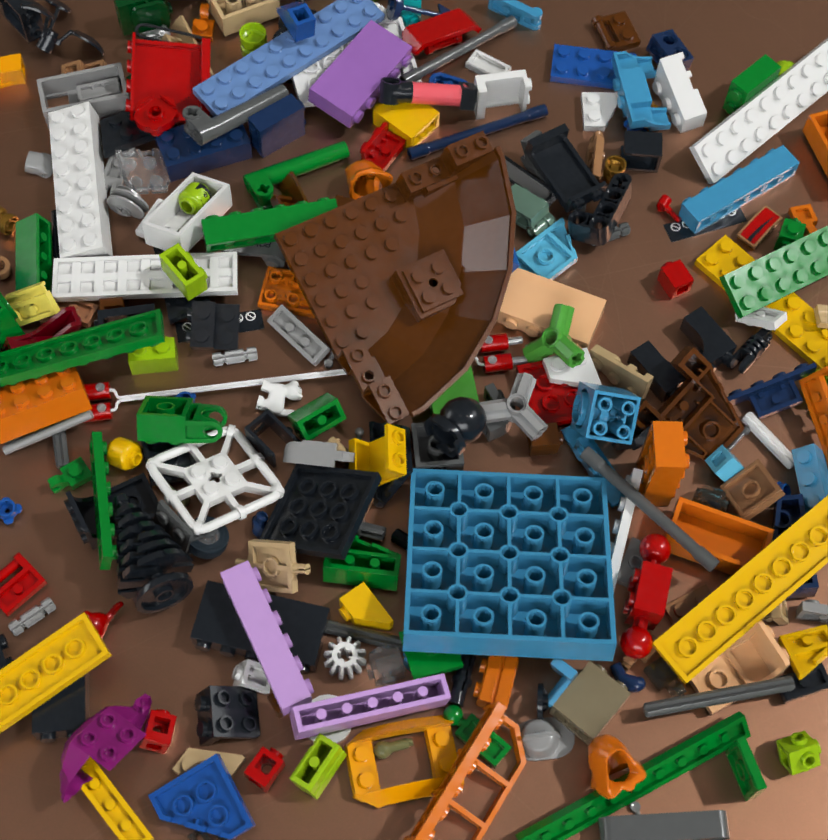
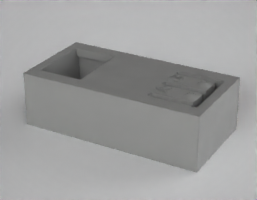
(66, 84)

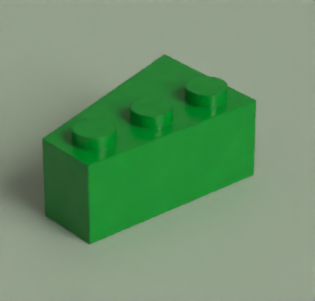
(367, 564)

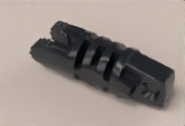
(750, 350)

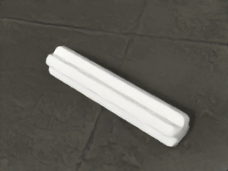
(768, 439)

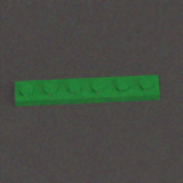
(103, 509)

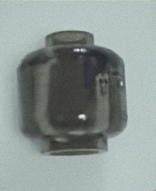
(711, 497)

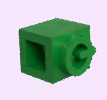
(789, 232)

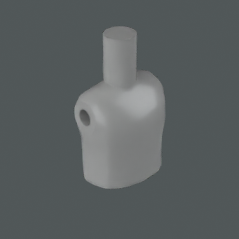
(39, 164)

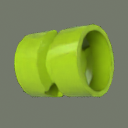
(252, 36)

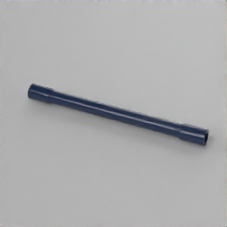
(529, 115)

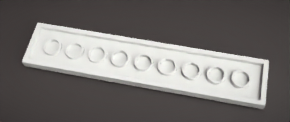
(763, 115)

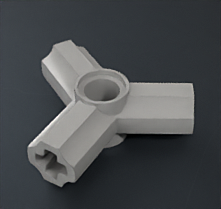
(519, 396)

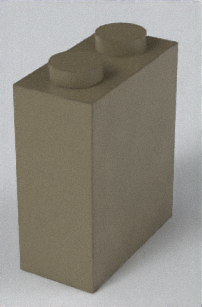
(590, 702)

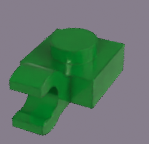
(73, 475)

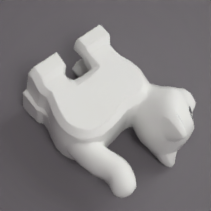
(276, 397)

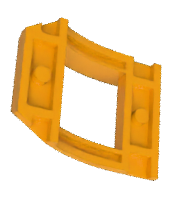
(363, 767)

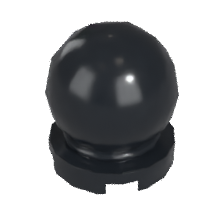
(458, 424)

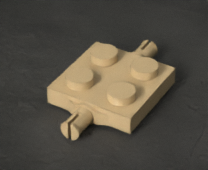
(276, 564)

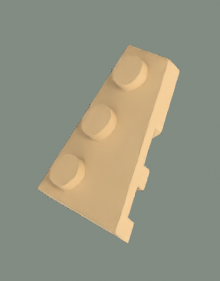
(620, 374)

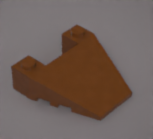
(698, 404)

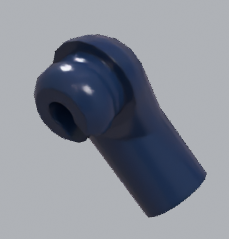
(258, 523)
(633, 683)

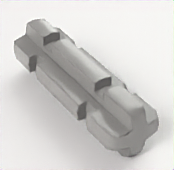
(234, 356)
(32, 616)

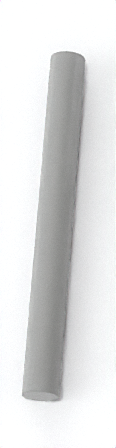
(47, 432)

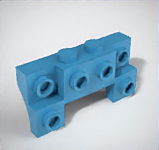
(634, 92)

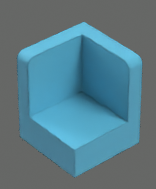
(724, 463)

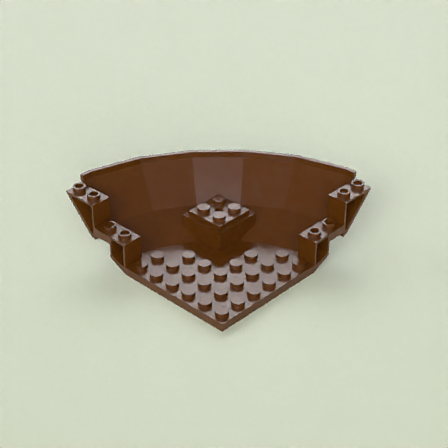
(372, 266)

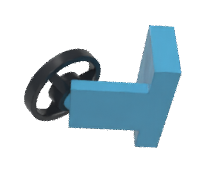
(547, 700)

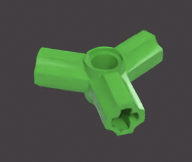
(556, 340)

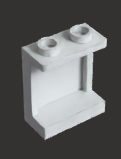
(501, 90)

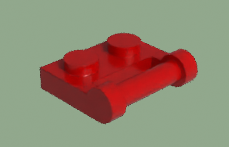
(21, 586)

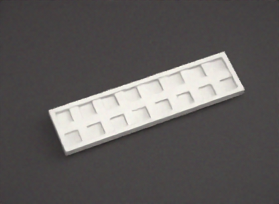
(137, 277)

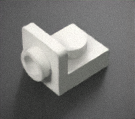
(251, 676)

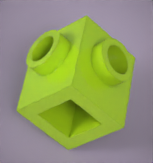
(799, 752)

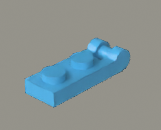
(524, 14)

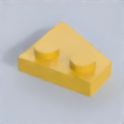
(806, 649)

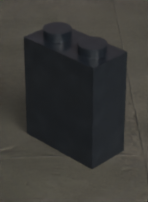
(63, 712)

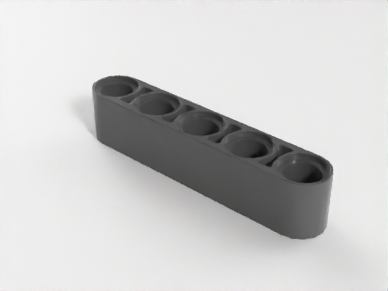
(666, 826)

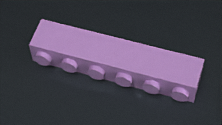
(266, 637)
(369, 706)

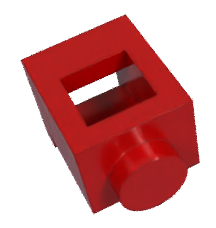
(154, 740)
(254, 770)

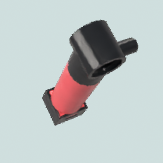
(395, 91)

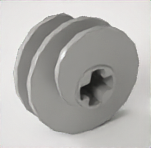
(127, 202)

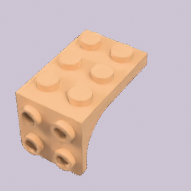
(748, 660)

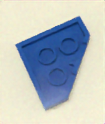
(204, 801)

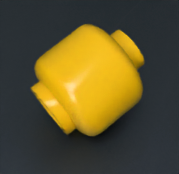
(124, 453)

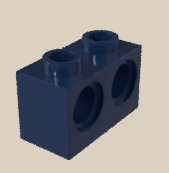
(667, 44)

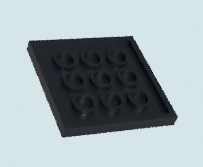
(322, 509)

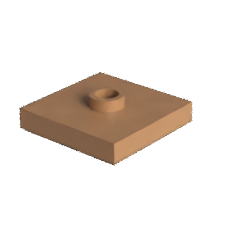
(752, 490)

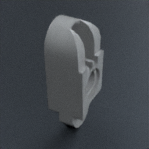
(315, 453)

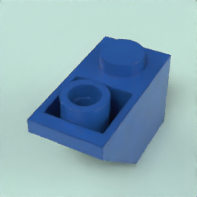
(298, 20)

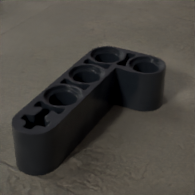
(599, 226)

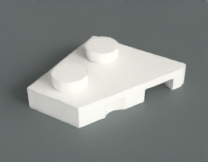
(597, 109)
(560, 373)

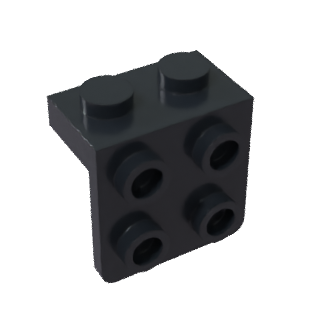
(226, 714)

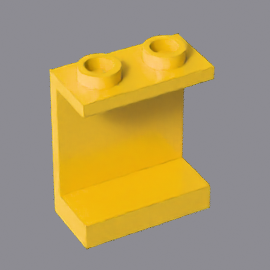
(382, 455)

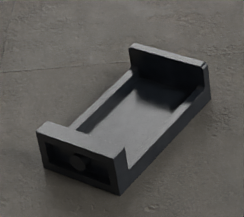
(564, 169)

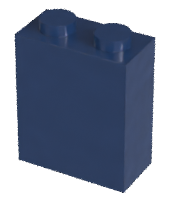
(277, 125)

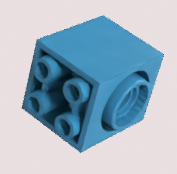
(605, 413)

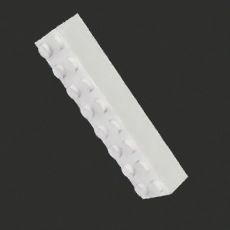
(79, 182)

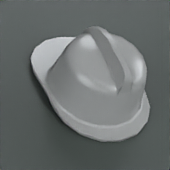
(545, 739)

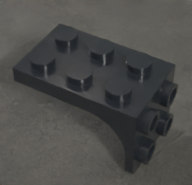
(83, 512)

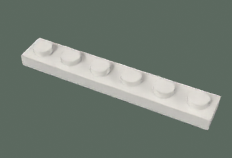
(622, 526)

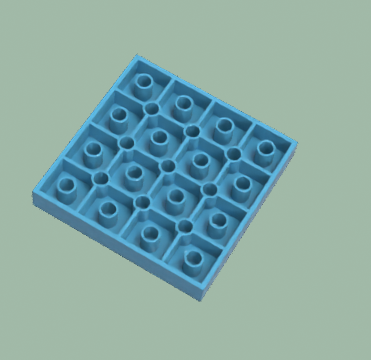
(509, 566)

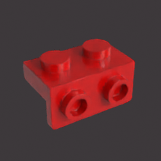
(382, 147)

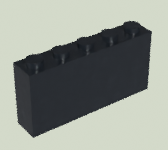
(221, 629)

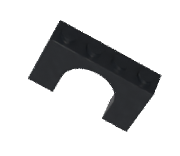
(707, 338)

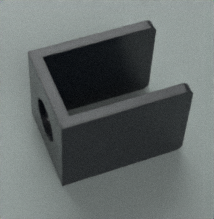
(642, 150)
(268, 420)

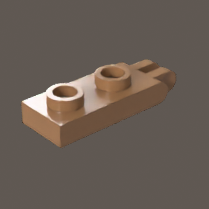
(595, 154)

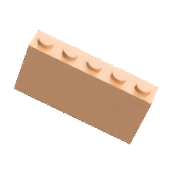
(531, 302)

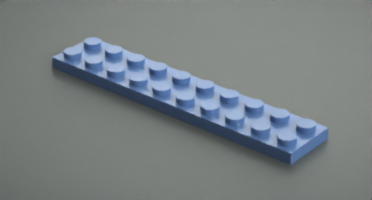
(284, 57)

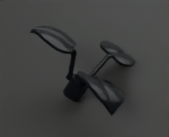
(49, 37)

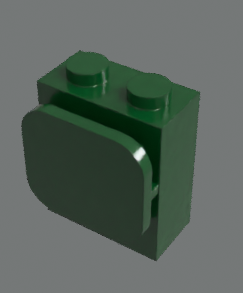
(135, 12)

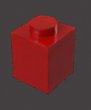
(675, 279)

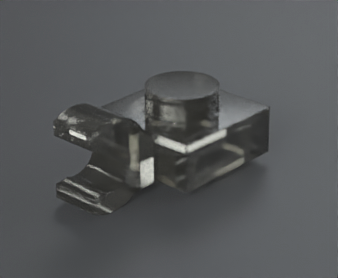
(664, 677)

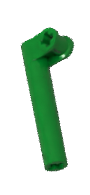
(261, 181)

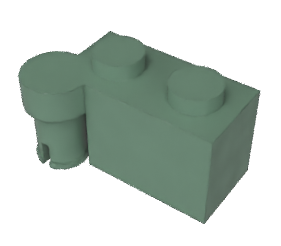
(531, 211)

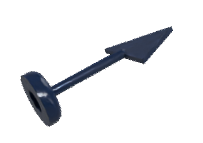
(395, 9)

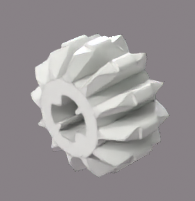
(337, 664)

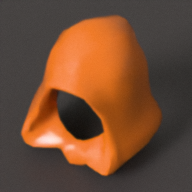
(364, 178)
(609, 756)

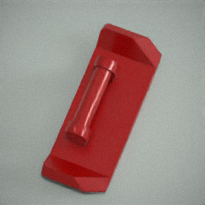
(439, 31)

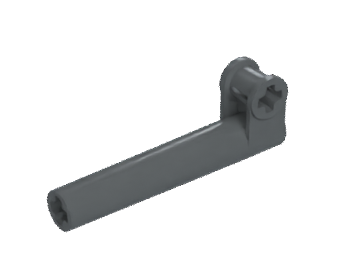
(205, 129)

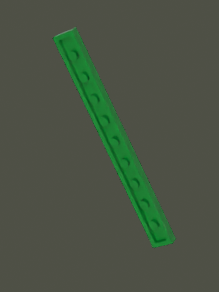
(659, 772)

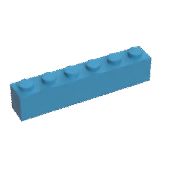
(738, 188)

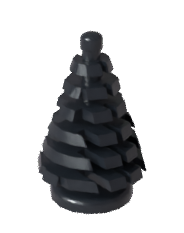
(150, 563)

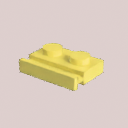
(32, 303)

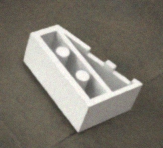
(677, 93)

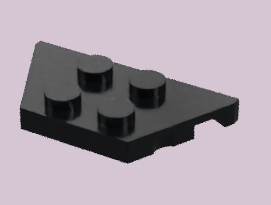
(122, 134)
(387, 490)

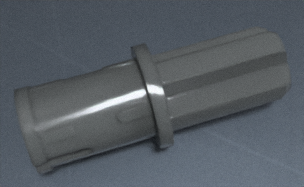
(371, 531)

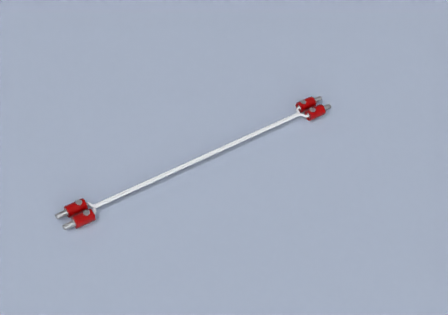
(103, 391)

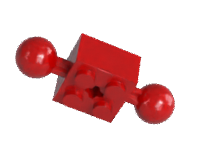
(647, 596)

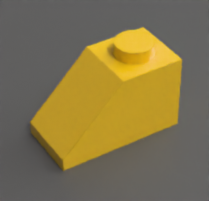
(364, 609)

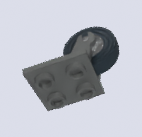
(204, 546)

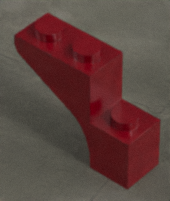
(60, 324)

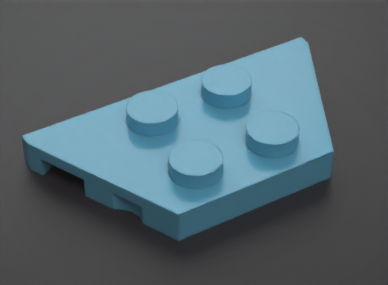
(548, 252)

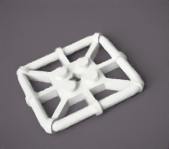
(212, 492)

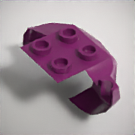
(103, 737)

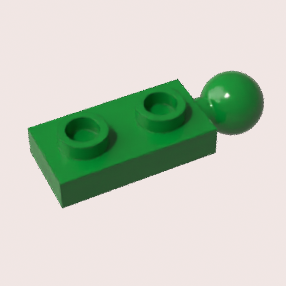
(496, 750)

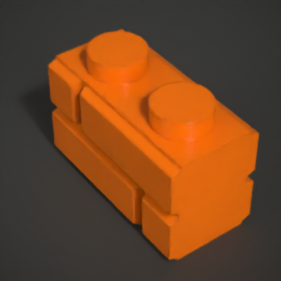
(496, 681)

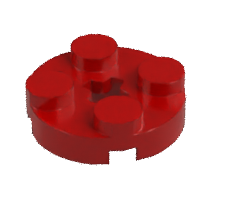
(156, 124)

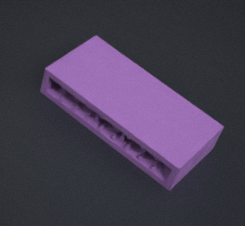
(355, 75)

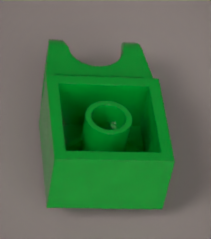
(177, 421)

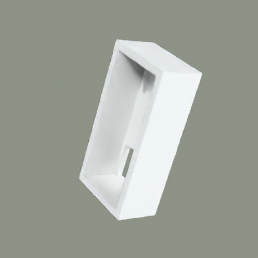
(171, 225)

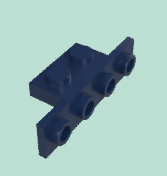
(774, 394)

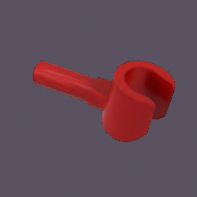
(664, 205)

